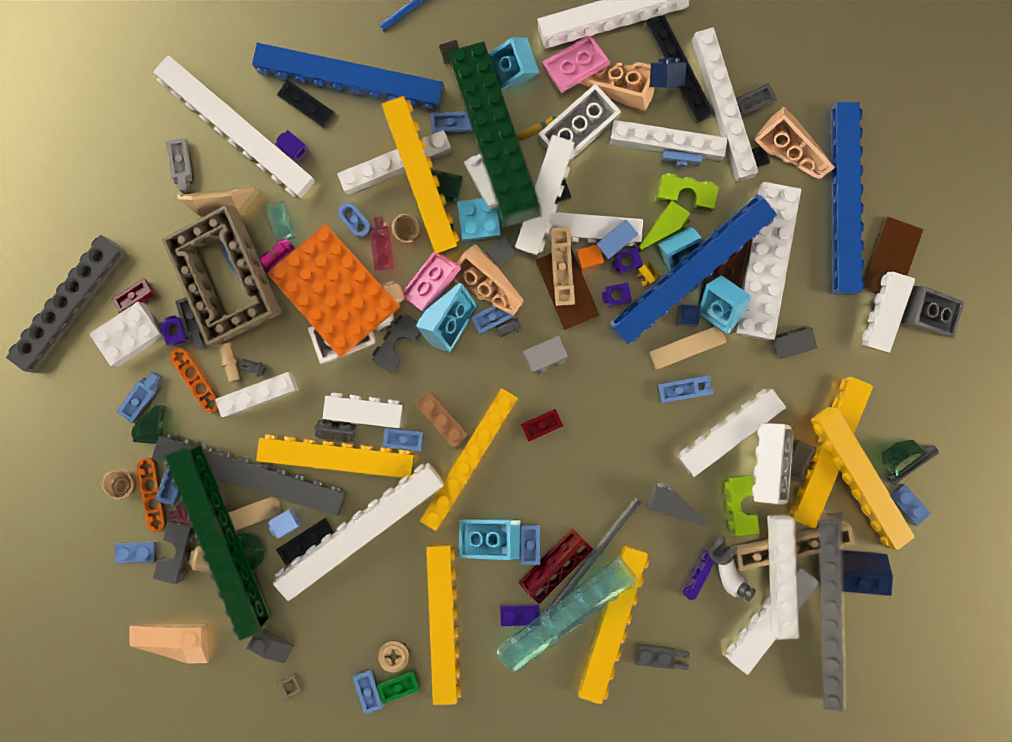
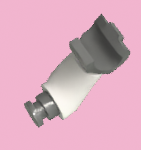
(730, 577)

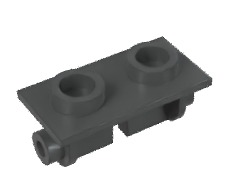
(326, 428)

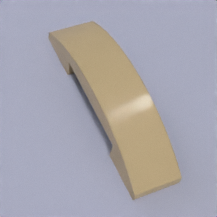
(562, 266)
(687, 347)
(255, 512)

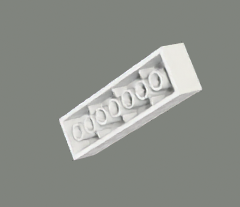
(768, 264)

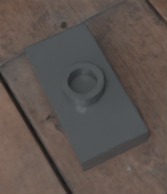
(755, 99)

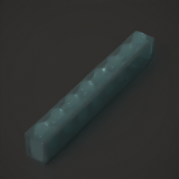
(566, 614)

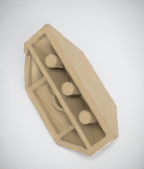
(208, 202)

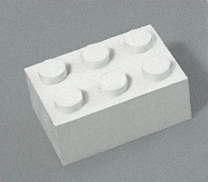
(127, 334)

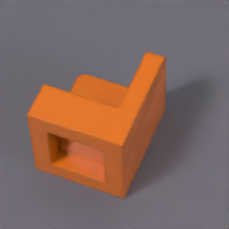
(590, 257)

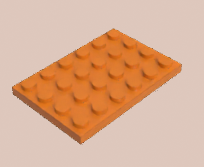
(333, 290)

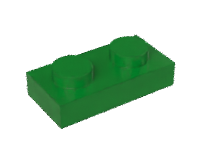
(398, 687)

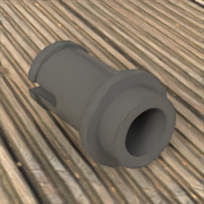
(509, 327)
(253, 367)

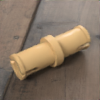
(229, 362)

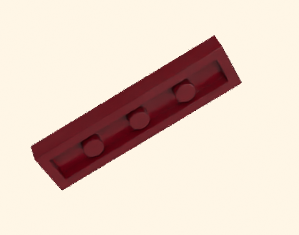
(553, 564)

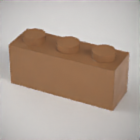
(442, 419)

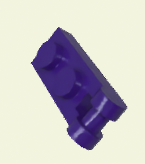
(699, 576)

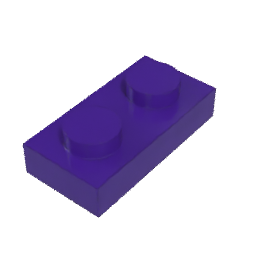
(518, 614)

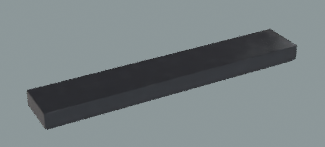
(670, 48)

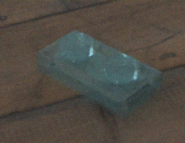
(280, 221)

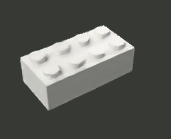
(582, 120)
(774, 463)

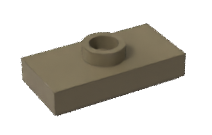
(801, 458)

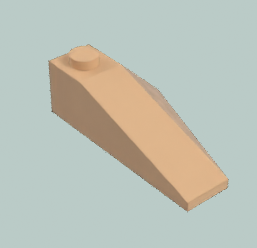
(624, 84)
(791, 142)
(486, 280)
(176, 641)

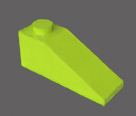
(669, 223)

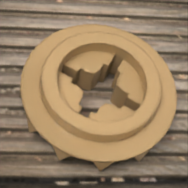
(386, 661)

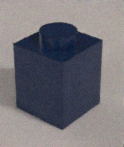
(688, 315)

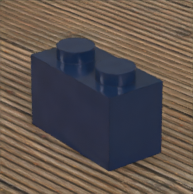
(667, 73)

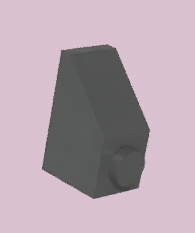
(270, 646)

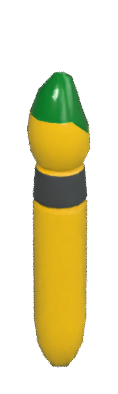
(536, 128)

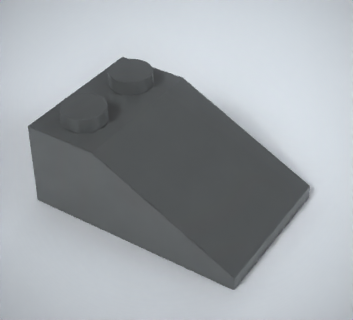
(932, 311)
(666, 501)

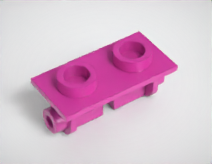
(282, 249)

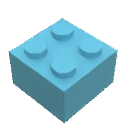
(478, 221)

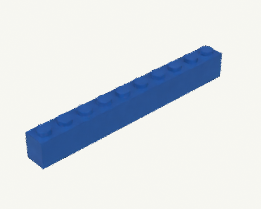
(347, 76)
(847, 198)
(694, 268)

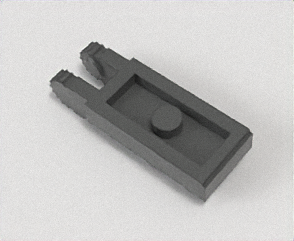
(660, 657)

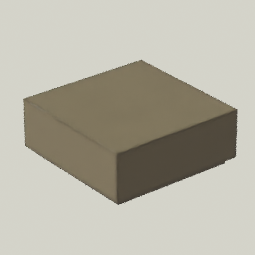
(290, 686)

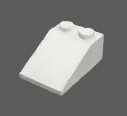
(478, 176)

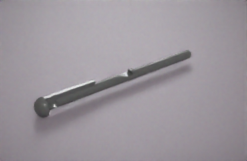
(597, 552)

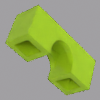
(703, 193)
(737, 489)

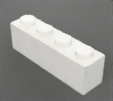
(888, 311)
(256, 395)
(363, 412)

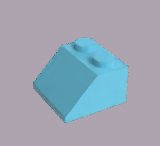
(513, 62)
(678, 246)
(724, 303)

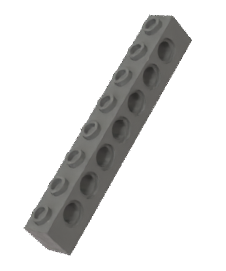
(75, 301)

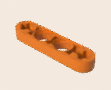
(194, 381)
(147, 495)

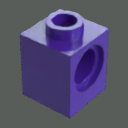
(291, 146)
(634, 257)
(624, 291)
(179, 337)

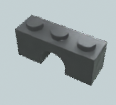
(386, 355)
(181, 536)

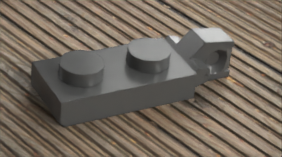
(189, 323)

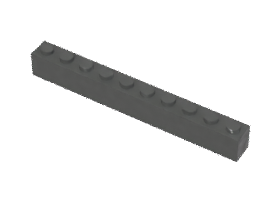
(261, 477)
(832, 610)

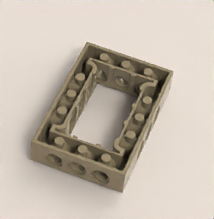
(183, 253)

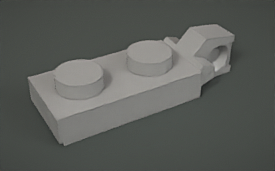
(180, 163)

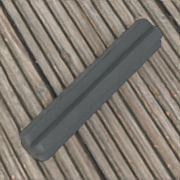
(931, 452)

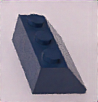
(867, 573)

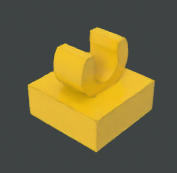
(649, 273)

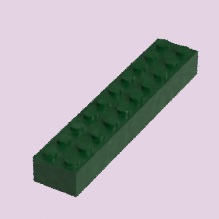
(494, 135)
(218, 540)

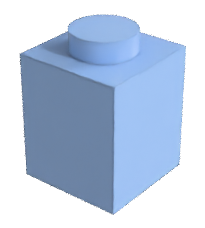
(284, 523)

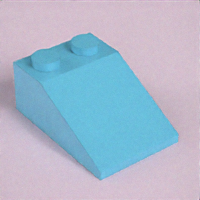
(447, 318)
(490, 539)

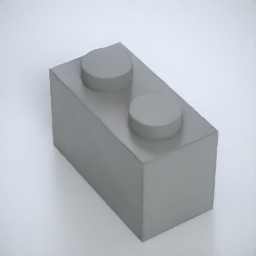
(545, 354)

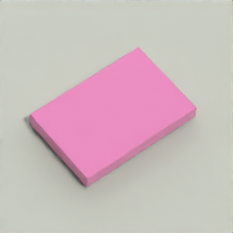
(575, 63)
(430, 281)

